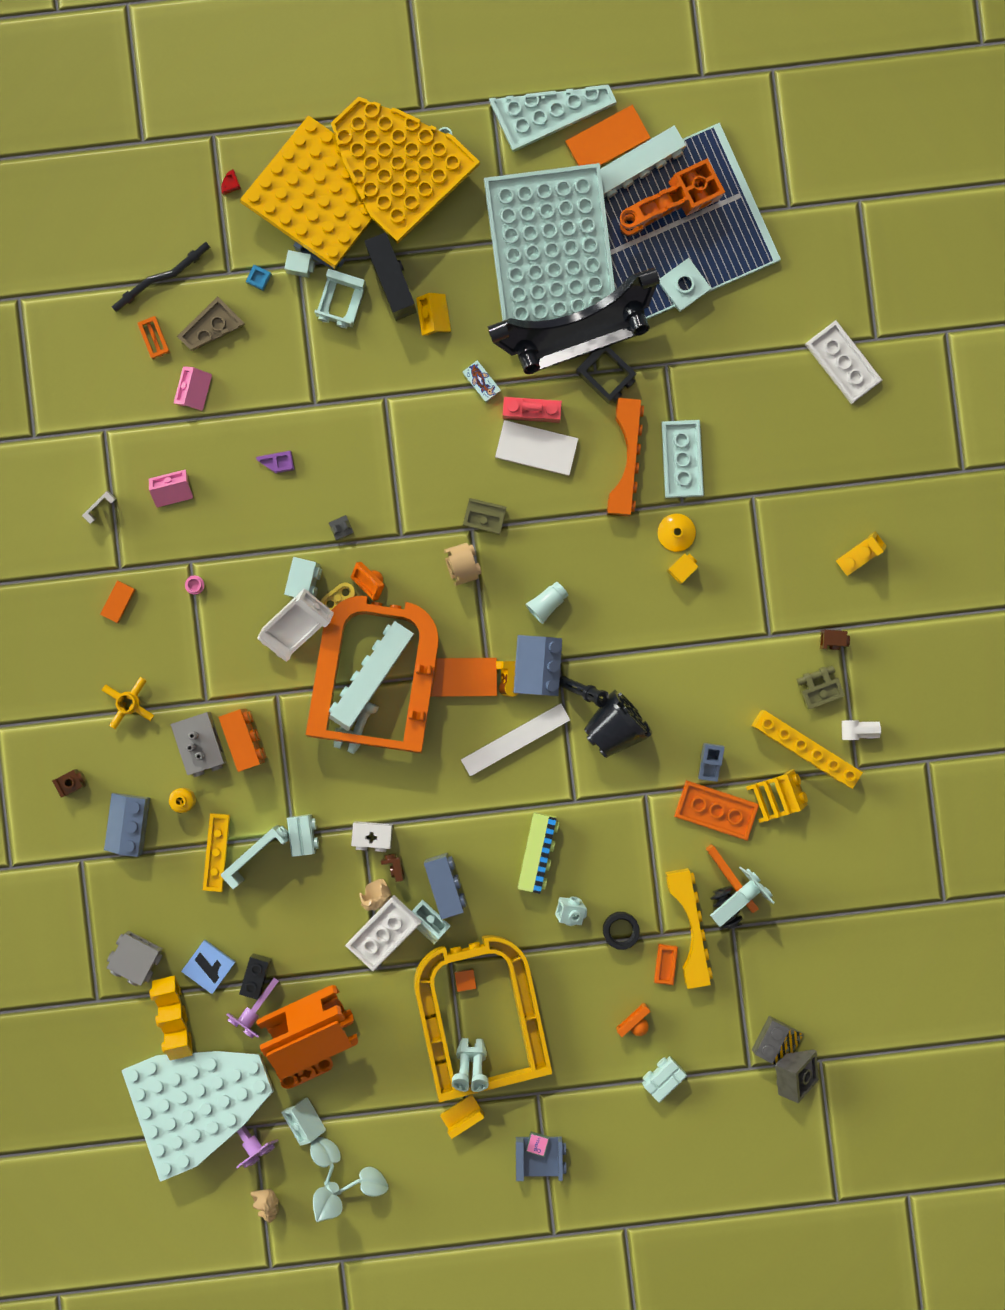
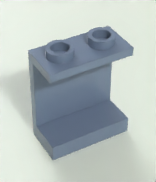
(535, 1165)

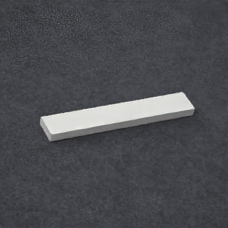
(515, 739)

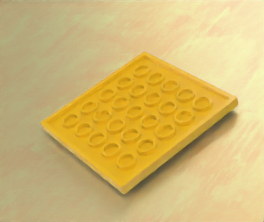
(311, 194)

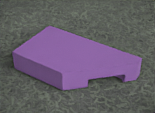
(278, 462)

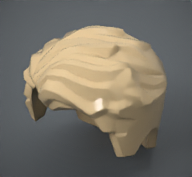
(376, 895)
(266, 1202)

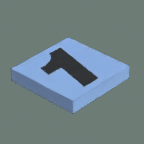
(208, 966)

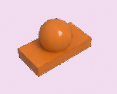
(369, 581)
(635, 1022)

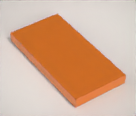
(609, 138)
(465, 677)
(716, 810)

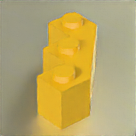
(171, 1018)

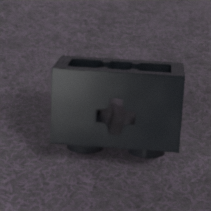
(255, 976)

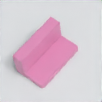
(192, 388)
(170, 488)

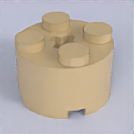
(462, 563)

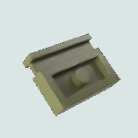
(484, 516)

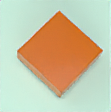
(465, 980)

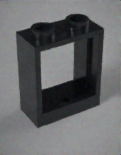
(591, 360)

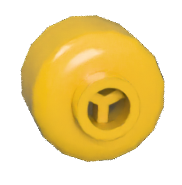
(188, 799)

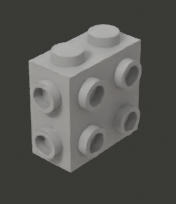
(134, 958)

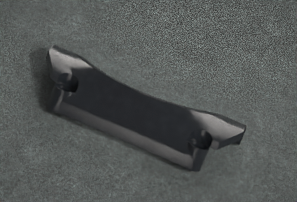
(565, 338)

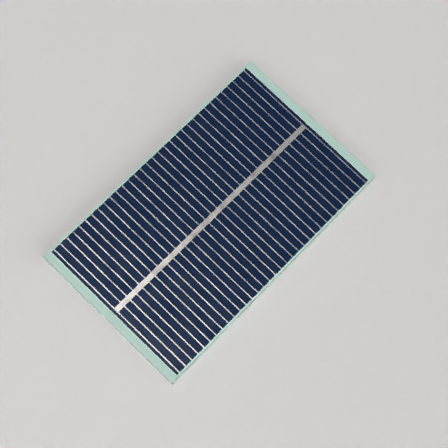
(720, 240)

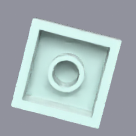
(302, 575)

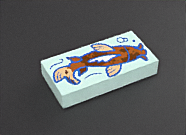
(481, 381)

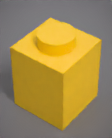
(683, 568)

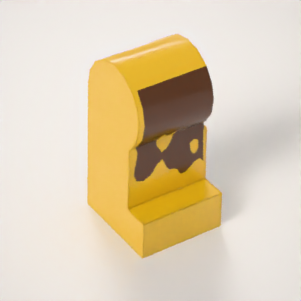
(507, 677)

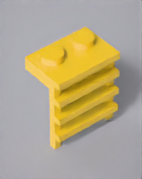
(789, 791)

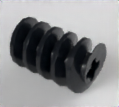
(722, 896)

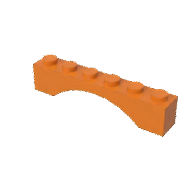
(627, 416)

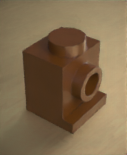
(834, 639)
(78, 782)

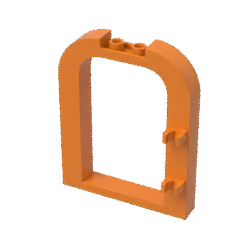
(328, 667)

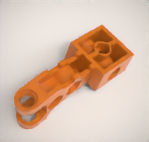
(690, 190)

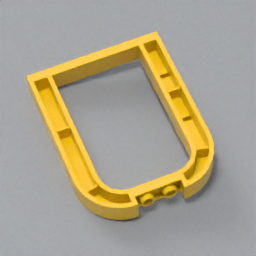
(525, 1003)

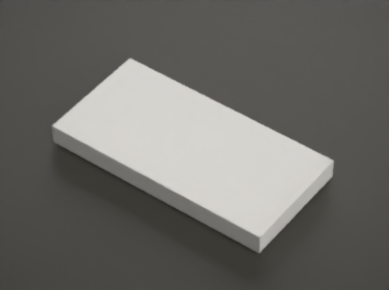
(843, 362)
(536, 448)
(383, 933)

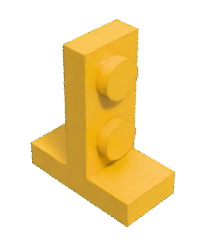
(861, 553)

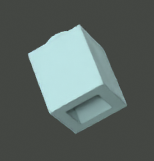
(299, 264)

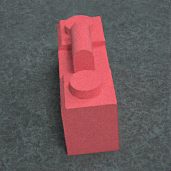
(532, 409)

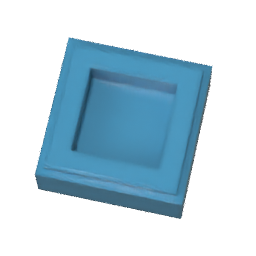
(258, 277)

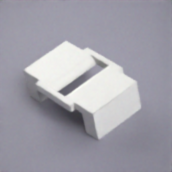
(88, 516)

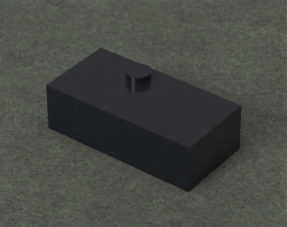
(390, 276)

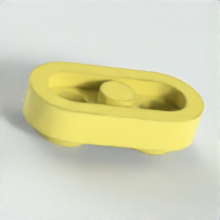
(336, 594)

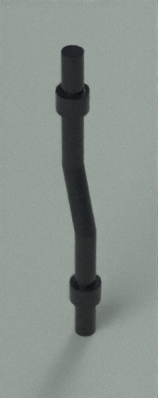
(129, 297)

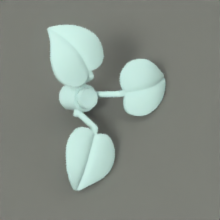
(325, 1199)

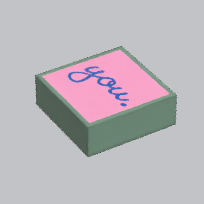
(537, 1144)

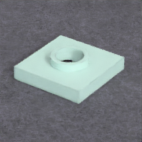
(680, 297)

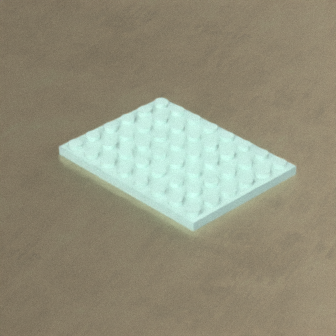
(549, 241)

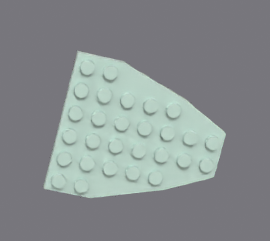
(194, 1103)

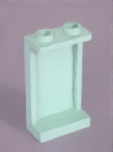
(232, 875)

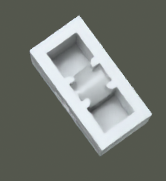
(363, 829)

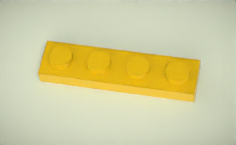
(216, 852)

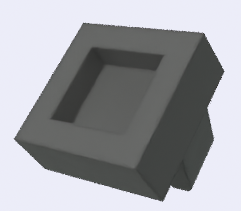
(341, 527)

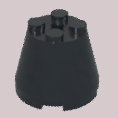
(616, 726)

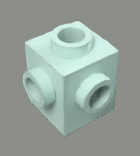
(571, 911)

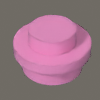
(194, 585)

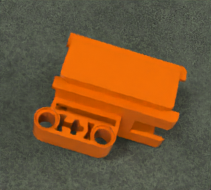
(307, 1036)

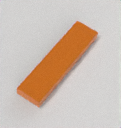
(728, 874)

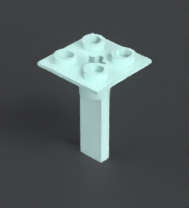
(741, 898)

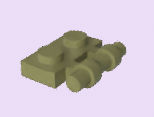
(822, 693)

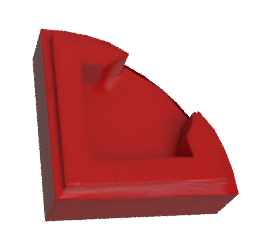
(230, 183)

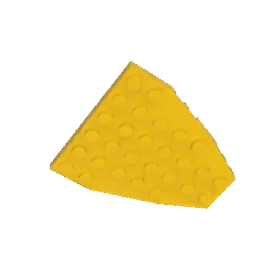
(399, 163)

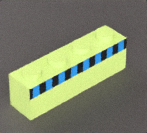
(537, 853)

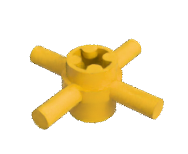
(121, 705)

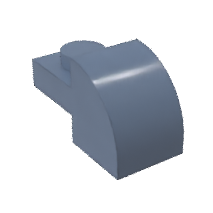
(710, 762)

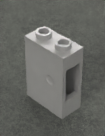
(199, 744)

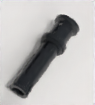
(589, 693)

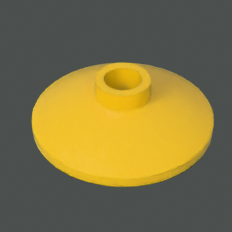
(669, 539)

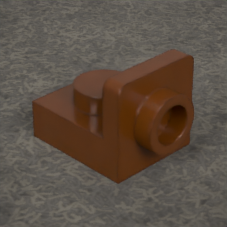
(397, 868)

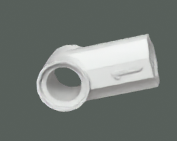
(854, 730)

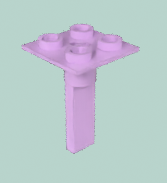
(249, 1016)
(253, 1147)

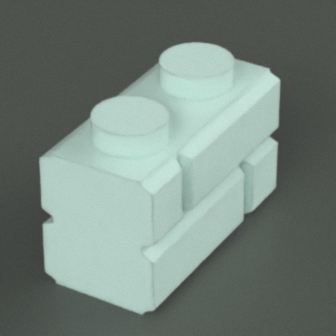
(302, 835)
(431, 926)
(664, 1078)

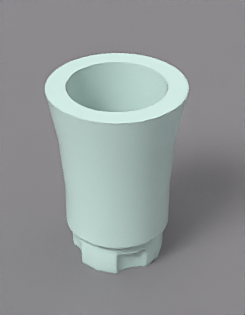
(546, 602)

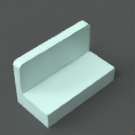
(304, 1121)

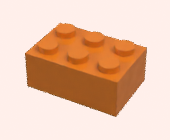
(242, 739)

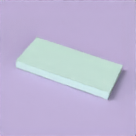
(682, 459)

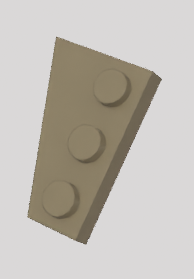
(210, 325)

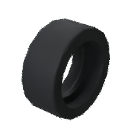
(635, 930)

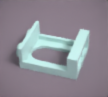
(333, 278)

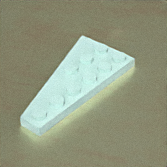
(544, 113)

